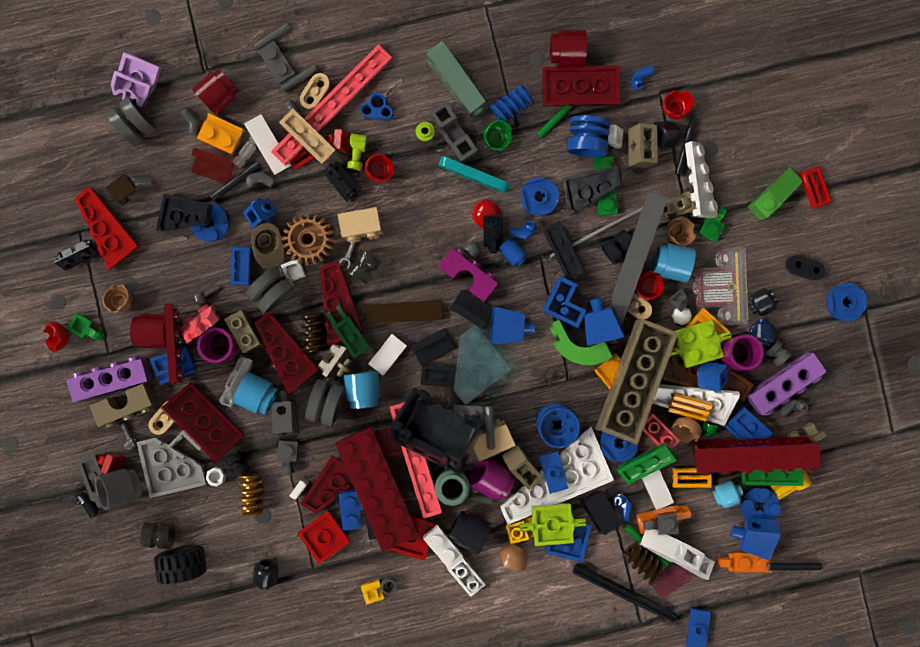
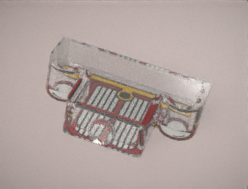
(725, 286)

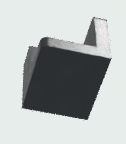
(667, 134)

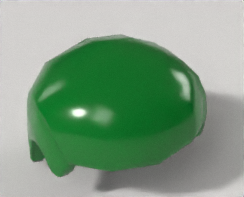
(497, 135)

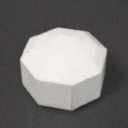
(681, 317)
(216, 476)

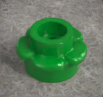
(709, 428)

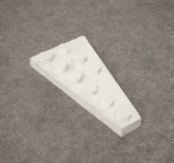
(583, 469)

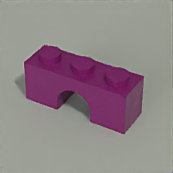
(456, 262)

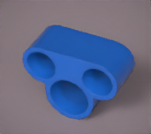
(376, 113)

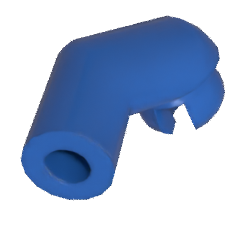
(639, 76)
(524, 232)
(626, 506)

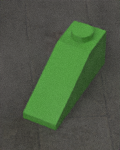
(775, 194)

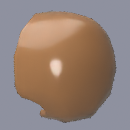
(680, 231)
(117, 299)
(686, 429)
(513, 557)

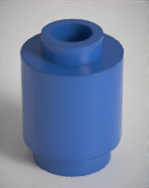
(513, 252)

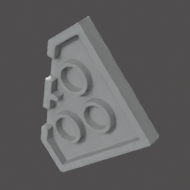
(168, 469)

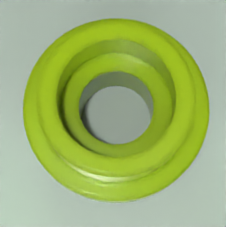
(425, 137)

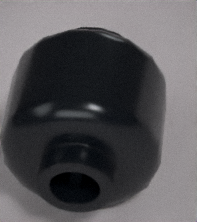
(763, 302)
(265, 574)

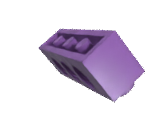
(813, 373)
(79, 384)

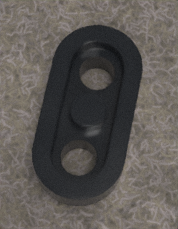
(806, 267)

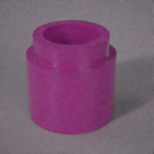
(206, 348)
(752, 350)
(491, 479)

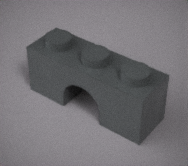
(453, 133)

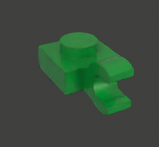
(712, 227)
(83, 327)

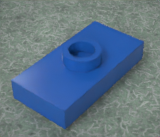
(241, 265)
(553, 472)
(698, 627)

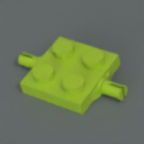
(699, 343)
(552, 524)

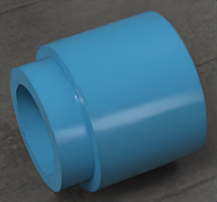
(674, 262)
(362, 389)
(255, 394)

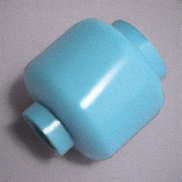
(728, 494)

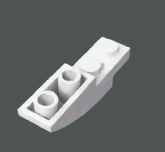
(678, 552)
(454, 559)

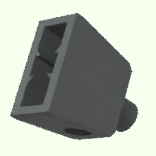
(287, 423)

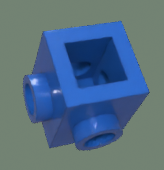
(260, 212)

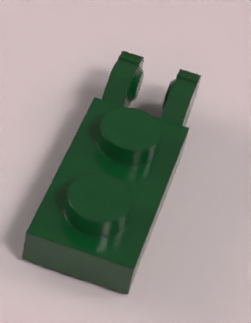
(349, 333)

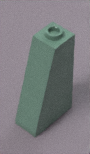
(455, 79)

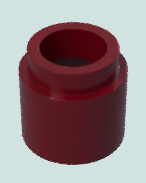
(568, 47)
(216, 91)
(148, 331)

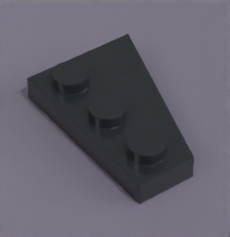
(590, 186)
(182, 213)

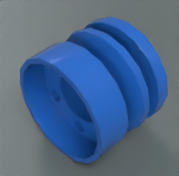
(589, 133)
(554, 435)

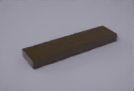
(403, 312)

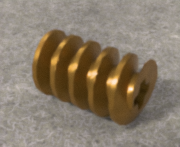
(251, 494)

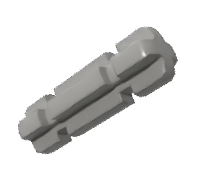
(245, 153)

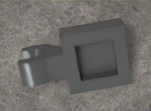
(287, 452)
(664, 524)

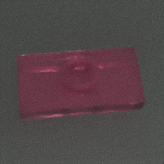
(671, 580)

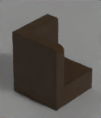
(121, 189)

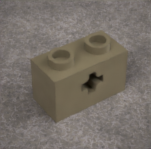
(642, 145)
(243, 331)
(522, 467)

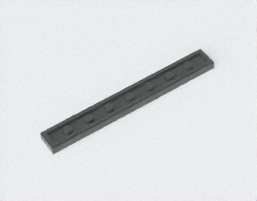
(637, 254)

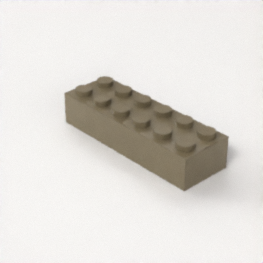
(636, 381)

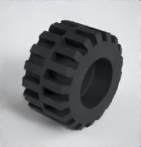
(180, 564)

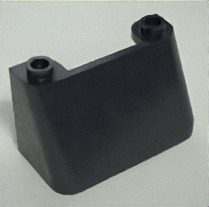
(435, 431)

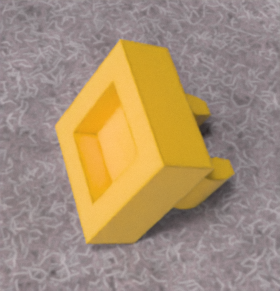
(372, 591)

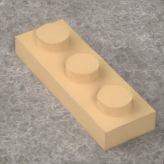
(307, 136)

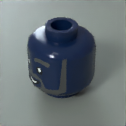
(763, 332)

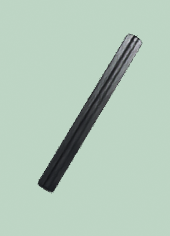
(625, 593)

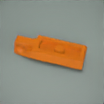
(682, 512)
(744, 562)

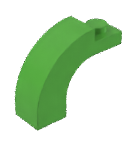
(587, 355)

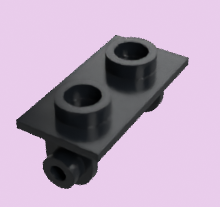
(341, 181)
(493, 232)
(69, 259)

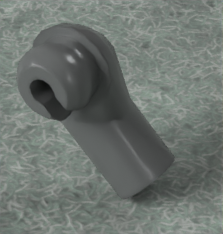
(191, 117)
(259, 177)
(137, 182)
(793, 405)
(479, 497)

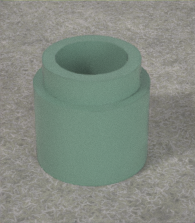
(446, 474)

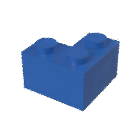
(558, 303)

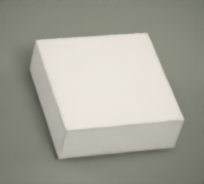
(616, 136)
(293, 270)
(299, 488)

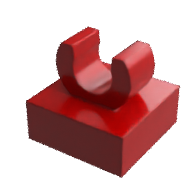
(340, 140)
(111, 462)

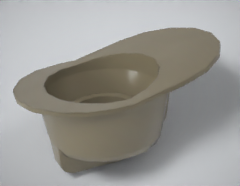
(267, 245)

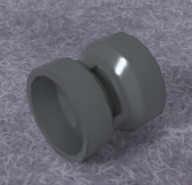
(777, 353)

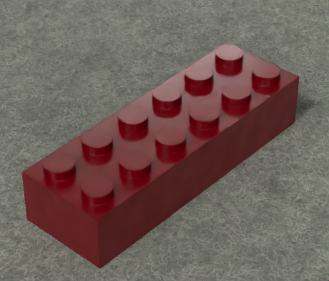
(756, 454)
(376, 488)

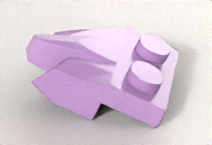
(135, 78)

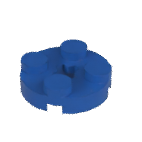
(545, 187)
(216, 232)
(835, 302)
(616, 453)
(763, 495)

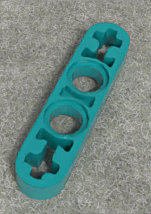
(474, 175)

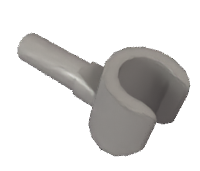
(348, 255)

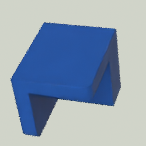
(712, 376)

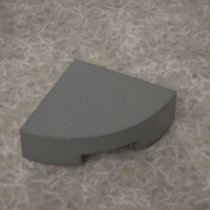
(679, 300)

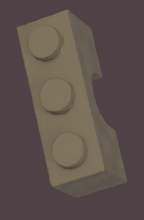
(108, 411)

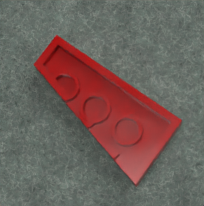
(110, 235)

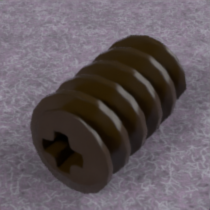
(312, 332)
(644, 561)

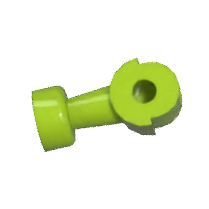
(358, 145)

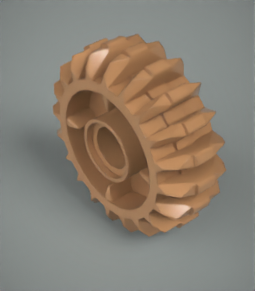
(296, 239)

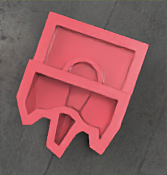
(195, 326)

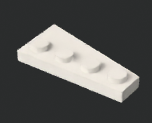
(705, 204)
(722, 402)

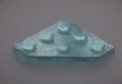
(477, 365)

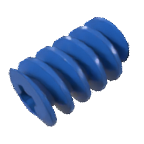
(512, 103)

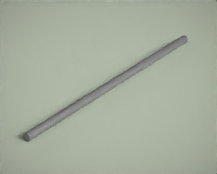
(603, 228)

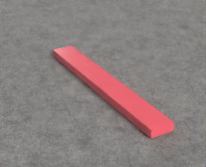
(336, 100)

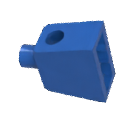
(602, 323)
(508, 326)
(758, 536)

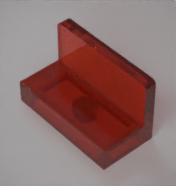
(212, 166)

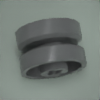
(131, 121)
(270, 290)
(324, 403)

